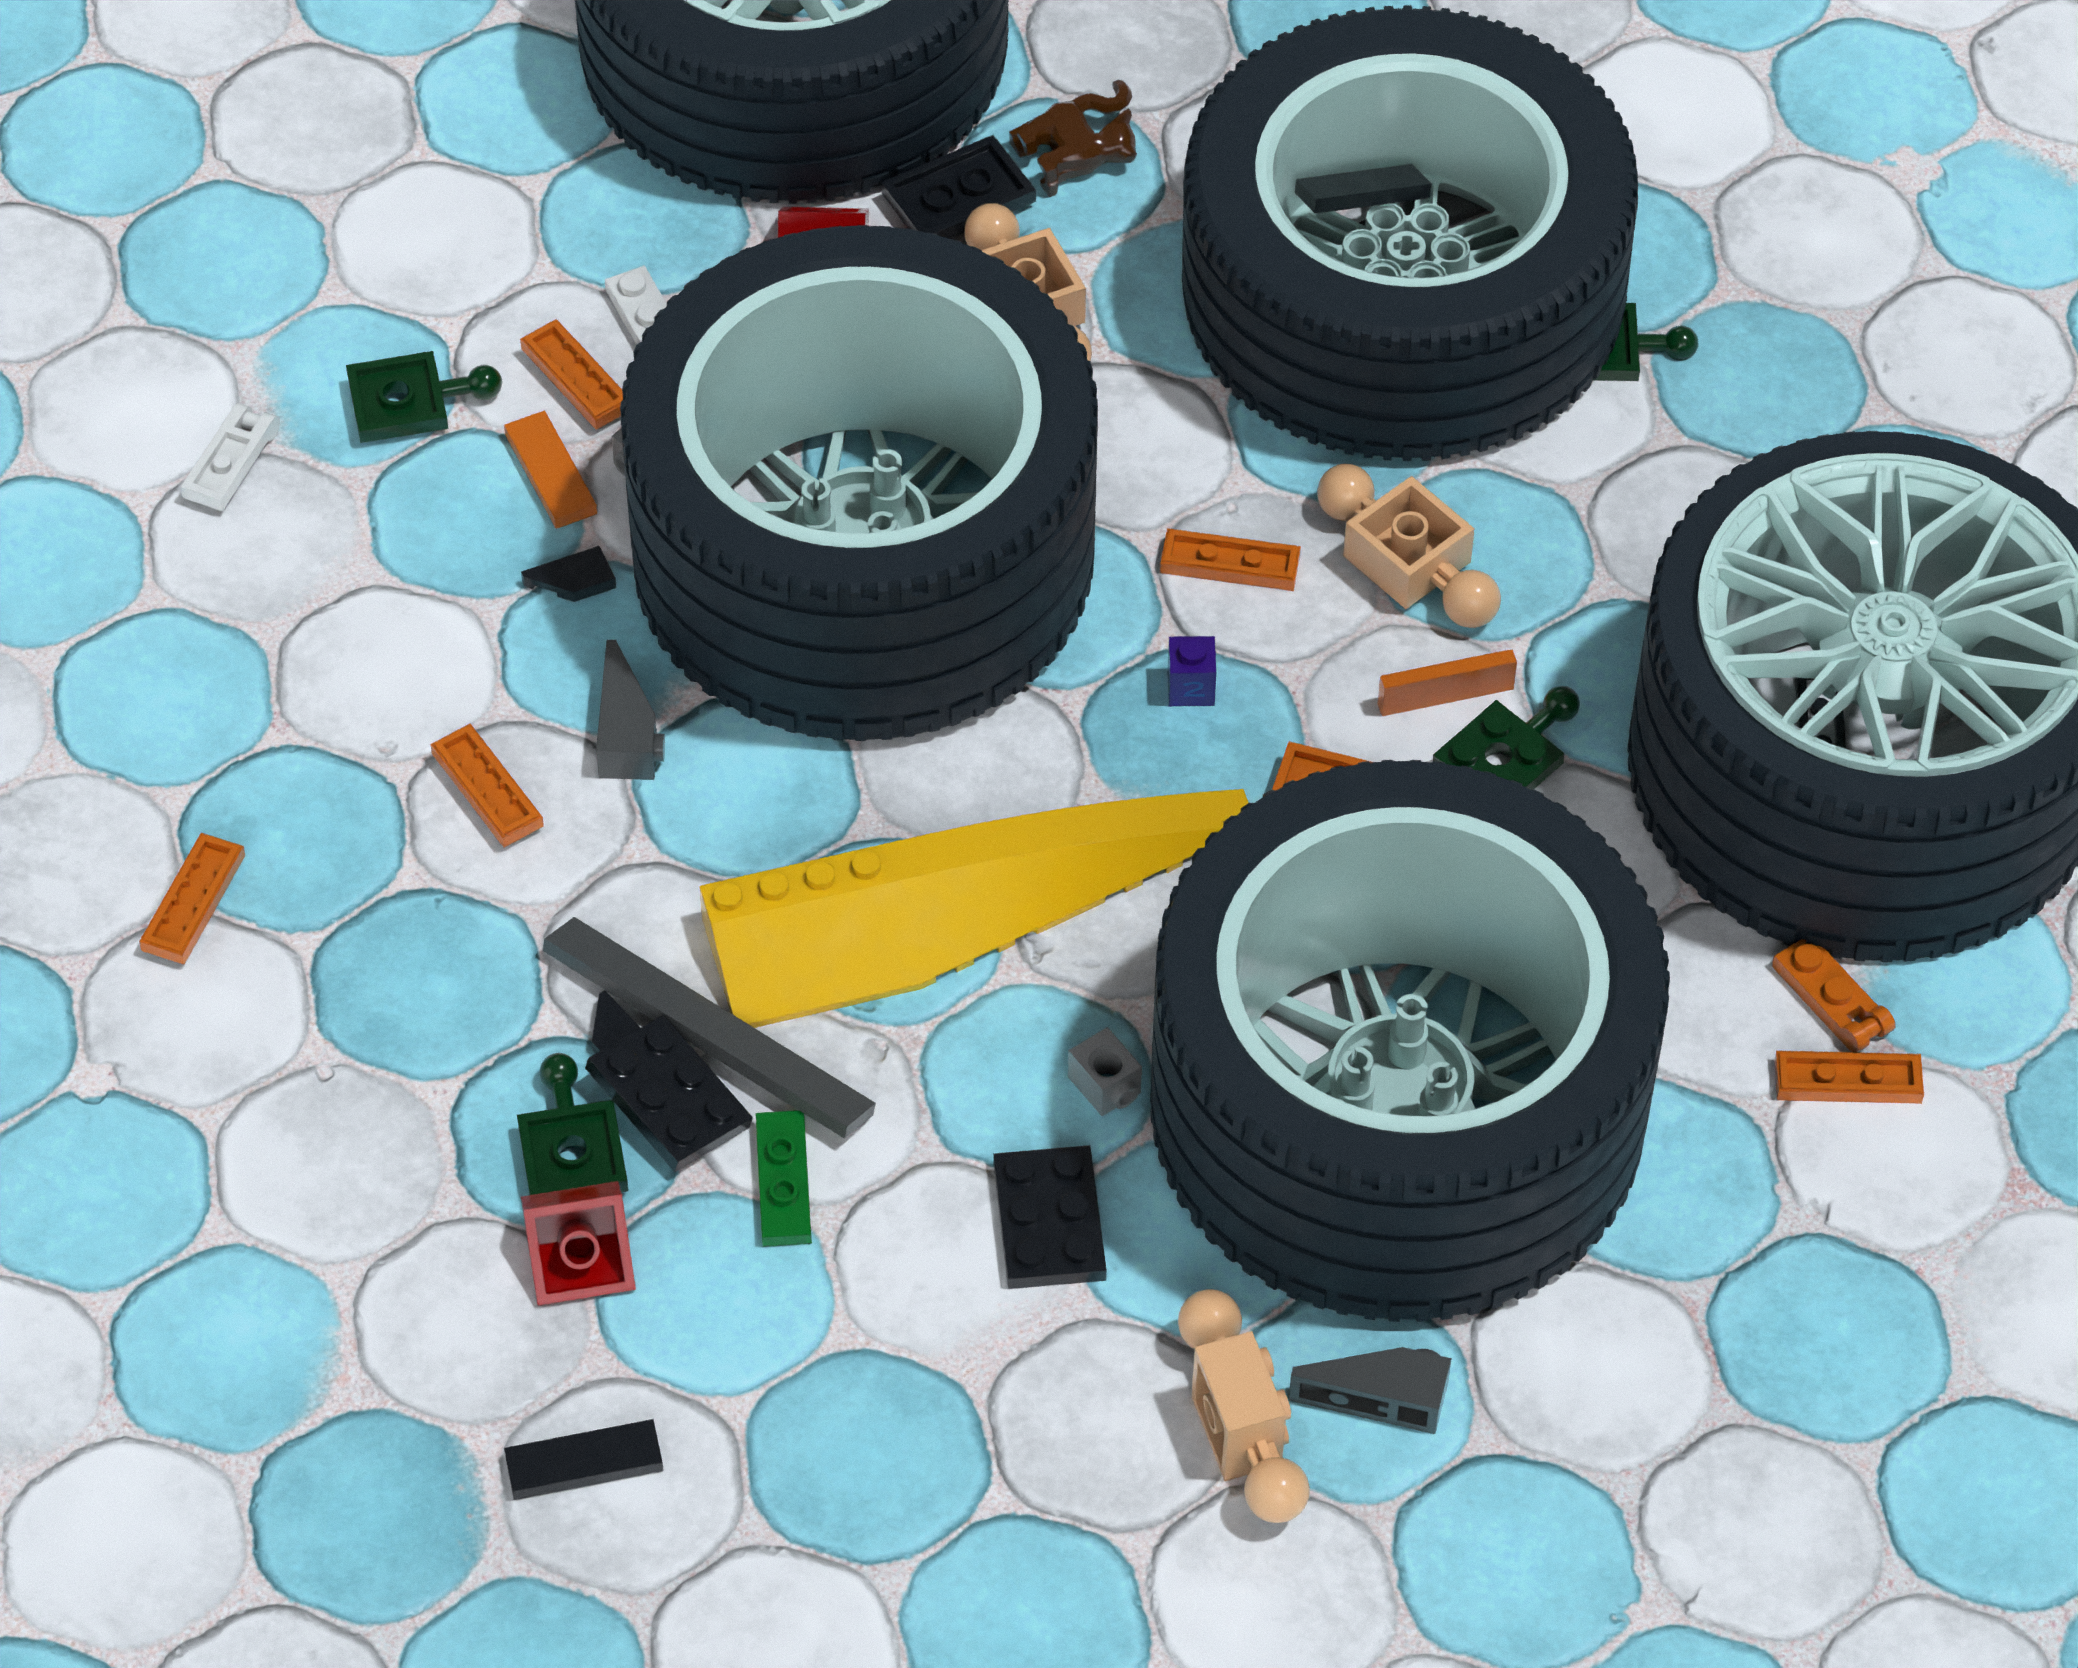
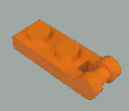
(1833, 994)

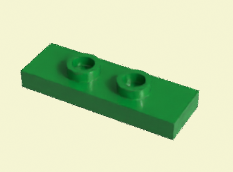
(783, 1178)

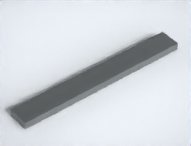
(710, 1027)

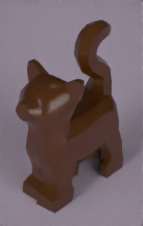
(1073, 142)

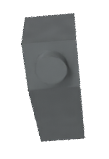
(627, 724)
(1384, 1386)

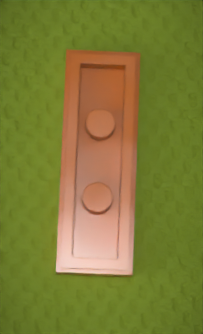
(550, 469)
(1230, 559)
(1447, 682)
(1849, 1077)

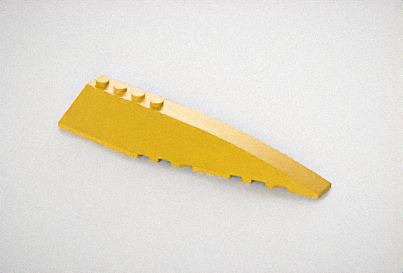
(935, 901)

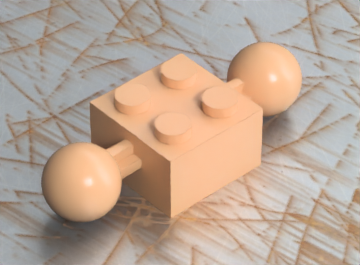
(1035, 255)
(1409, 544)
(1241, 1406)

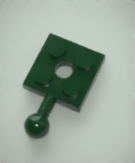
(1624, 362)
(419, 379)
(1504, 732)
(584, 1125)

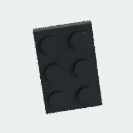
(947, 189)
(668, 1093)
(1049, 1217)

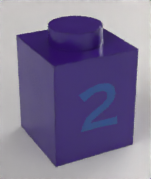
(1191, 671)

